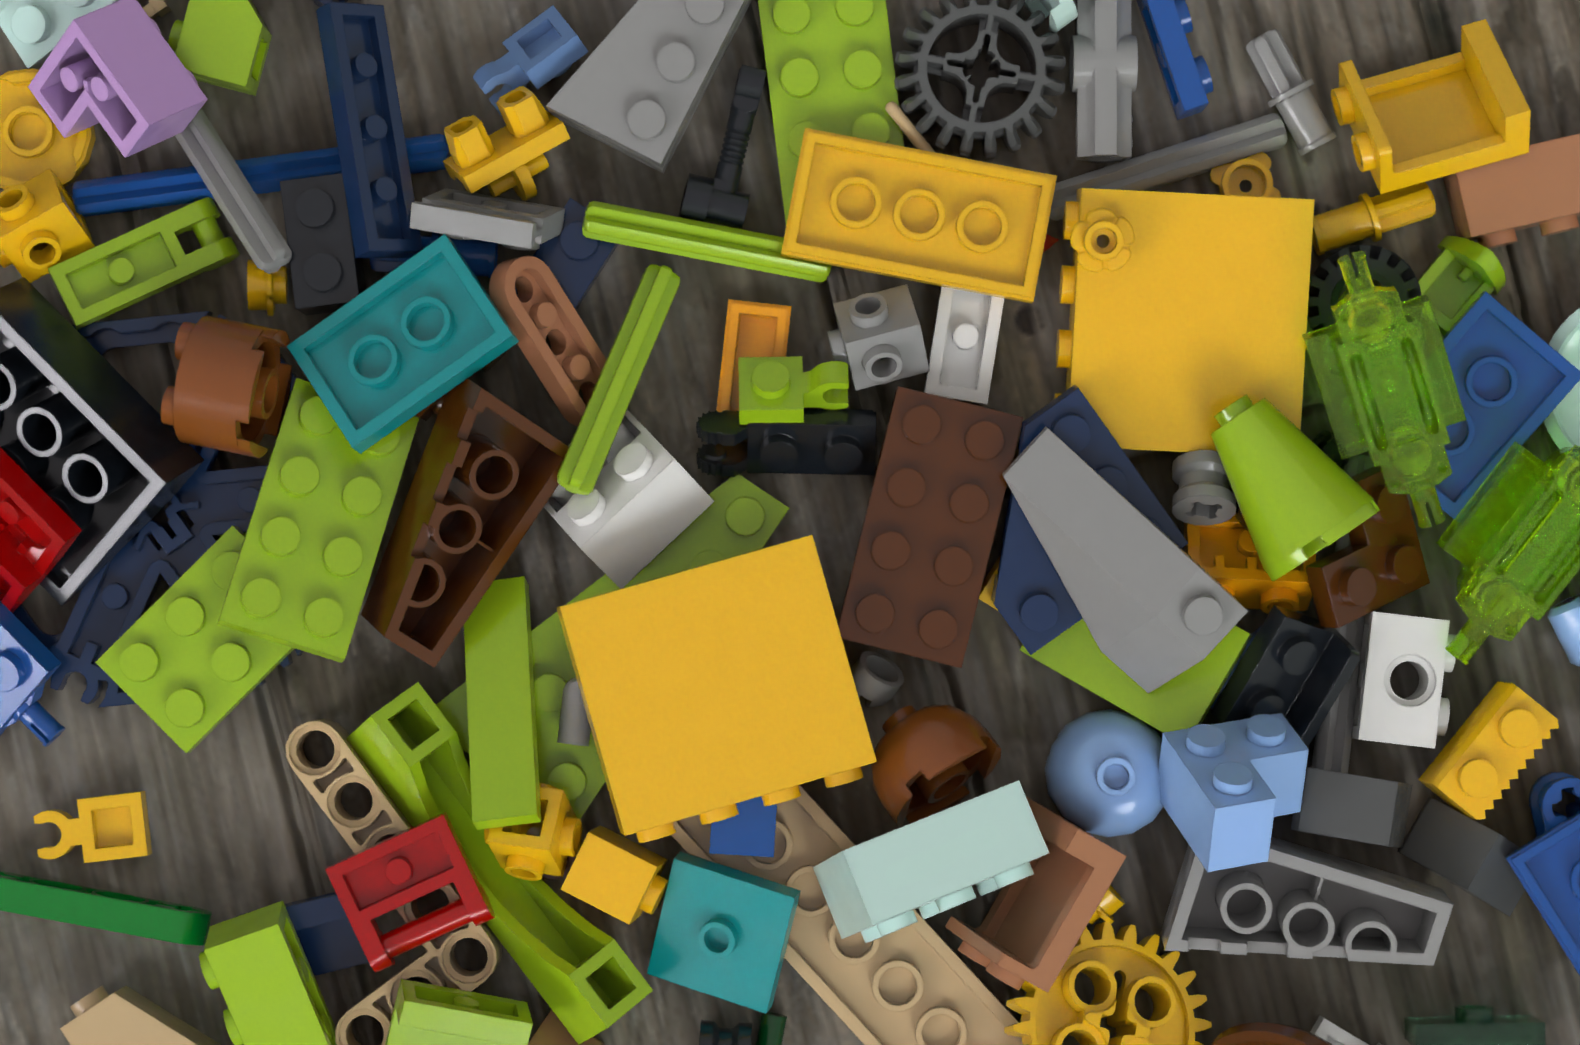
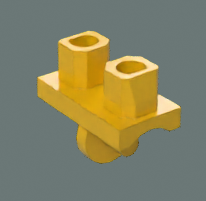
(509, 154)

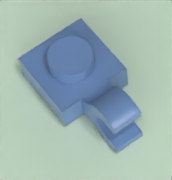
(535, 54)

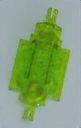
(1388, 385)
(1515, 545)

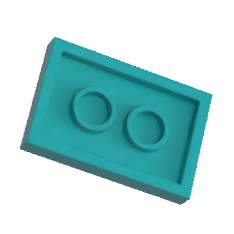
(402, 344)

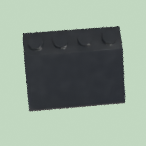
(81, 435)

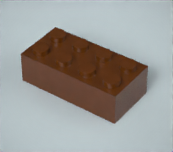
(929, 527)

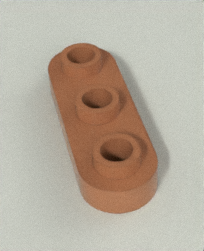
(545, 312)

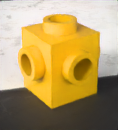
(40, 226)
(531, 856)

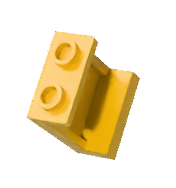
(1435, 114)

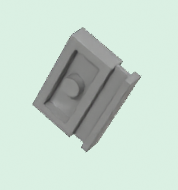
(487, 218)

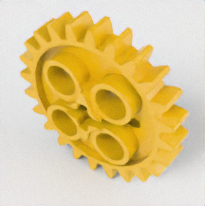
(1060, 1012)

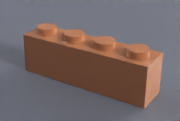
(1518, 194)

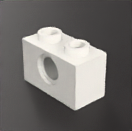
(1378, 710)

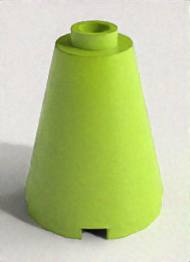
(1285, 486)

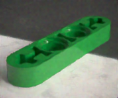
(103, 909)

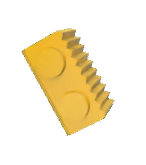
(1489, 750)

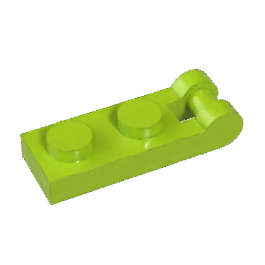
(141, 263)

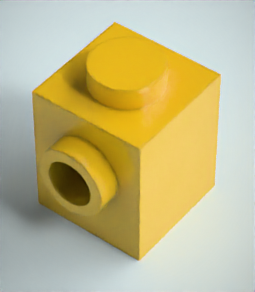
(616, 875)

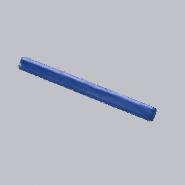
(262, 173)

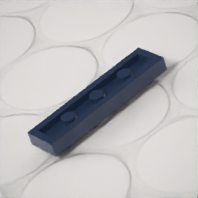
(368, 129)

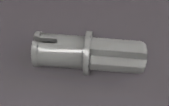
(1289, 91)

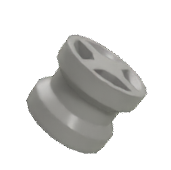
(1202, 489)

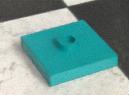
(723, 932)

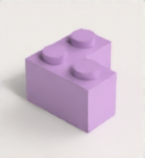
(118, 74)

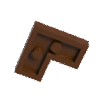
(1377, 565)

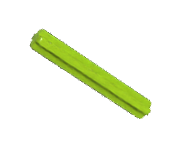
(696, 240)
(618, 380)

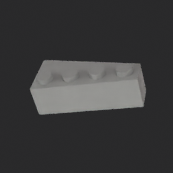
(649, 76)
(1306, 908)

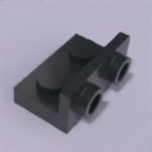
(1291, 671)

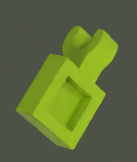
(780, 390)

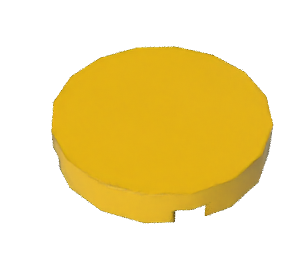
(31, 139)

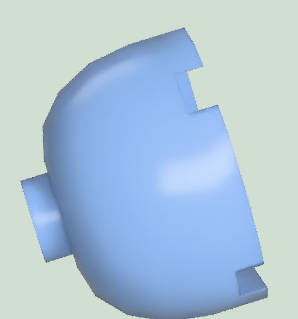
(1106, 773)

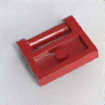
(399, 873)

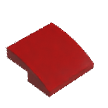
(32, 533)

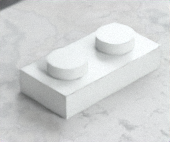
(964, 346)

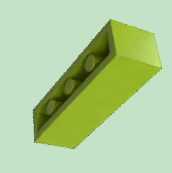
(265, 981)

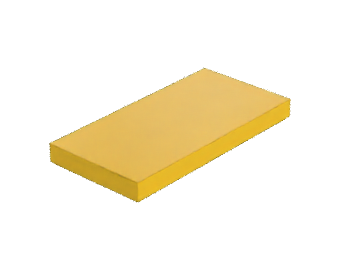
(918, 215)

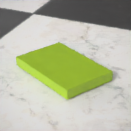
(1168, 708)

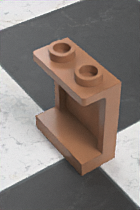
(1044, 914)

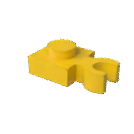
(106, 828)

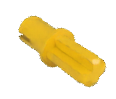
(1372, 217)

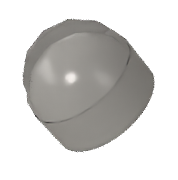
(876, 678)

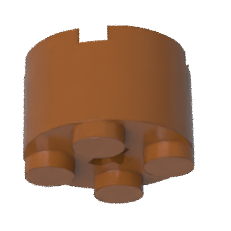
(227, 385)

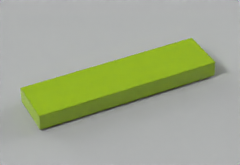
(502, 708)

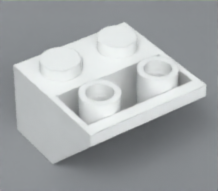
(635, 506)

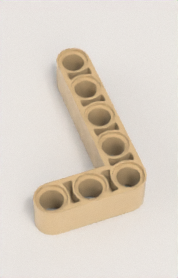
(326, 787)

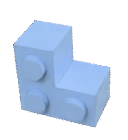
(1229, 785)

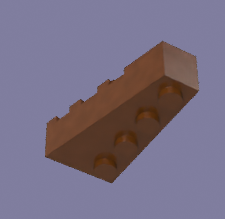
(461, 520)

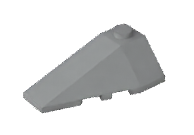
(1128, 579)

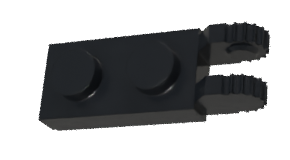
(824, 444)

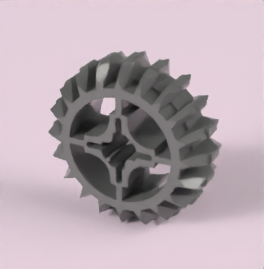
(1008, 79)

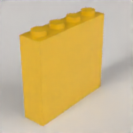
(1192, 317)
(717, 688)

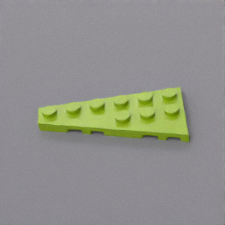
(732, 525)

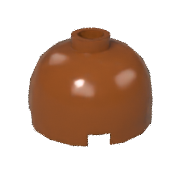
(929, 759)

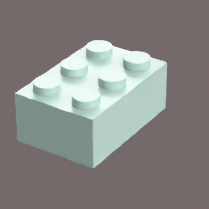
(932, 864)

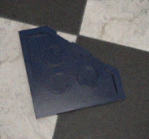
(1027, 584)

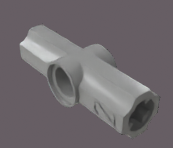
(1103, 79)

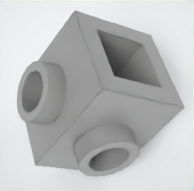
(879, 337)

